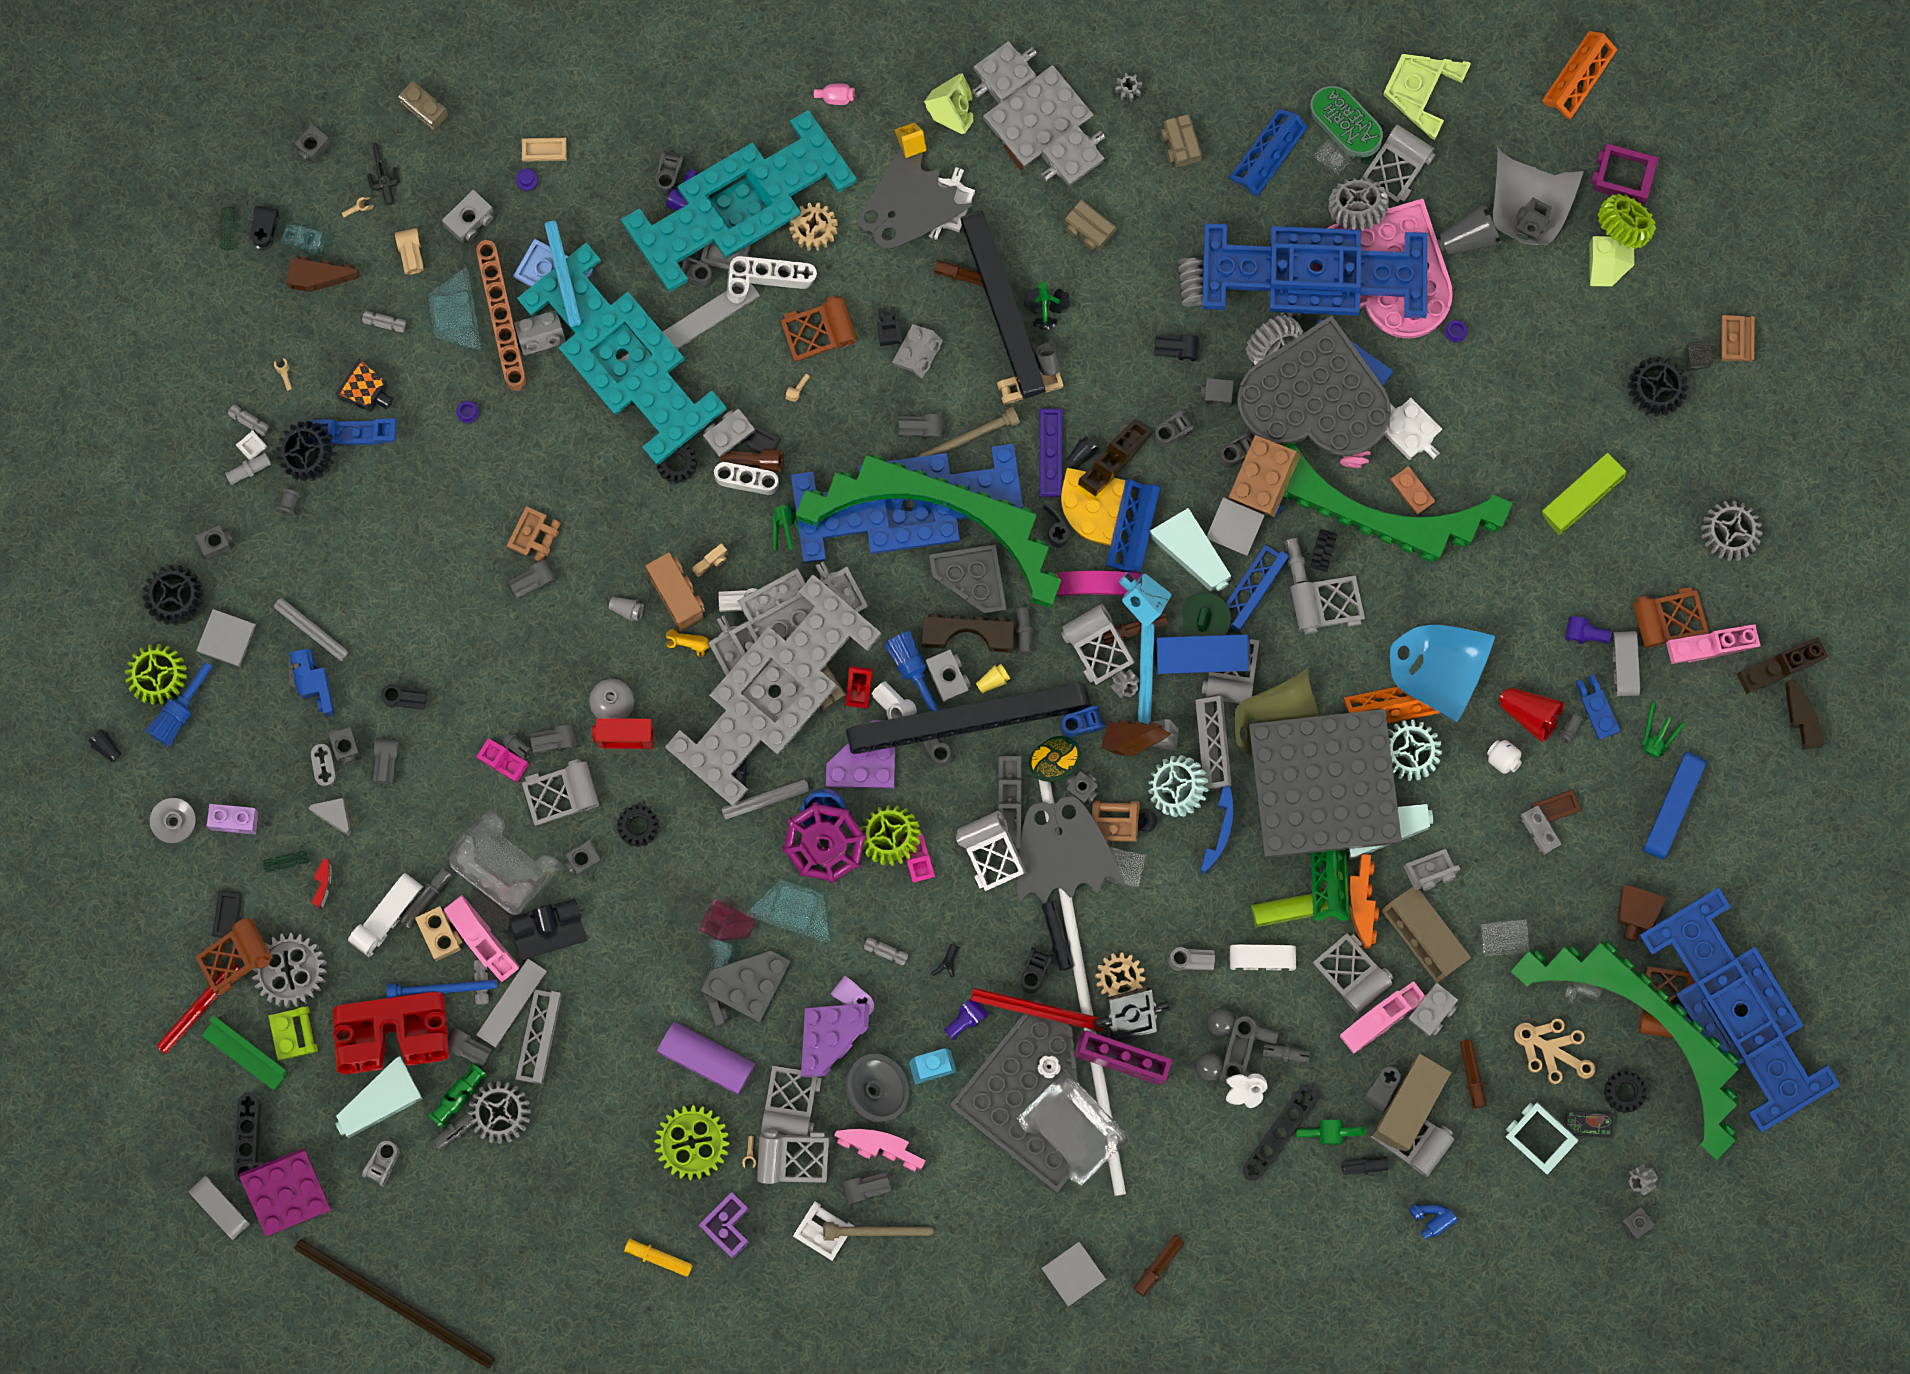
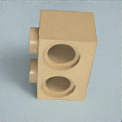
(435, 935)

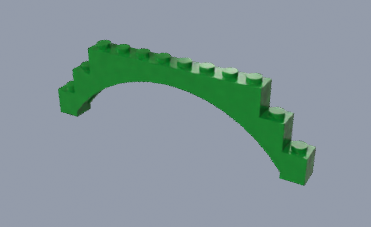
(892, 481)
(1416, 534)
(1708, 1060)

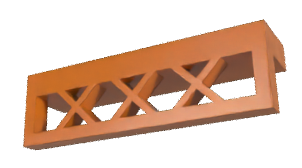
(1578, 69)
(1396, 707)

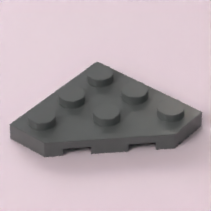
(972, 576)
(746, 983)

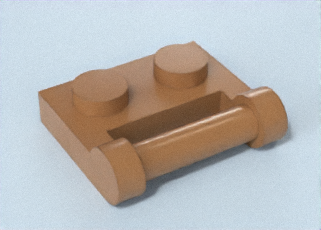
(1117, 828)

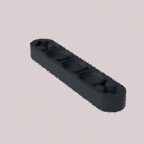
(1288, 1125)

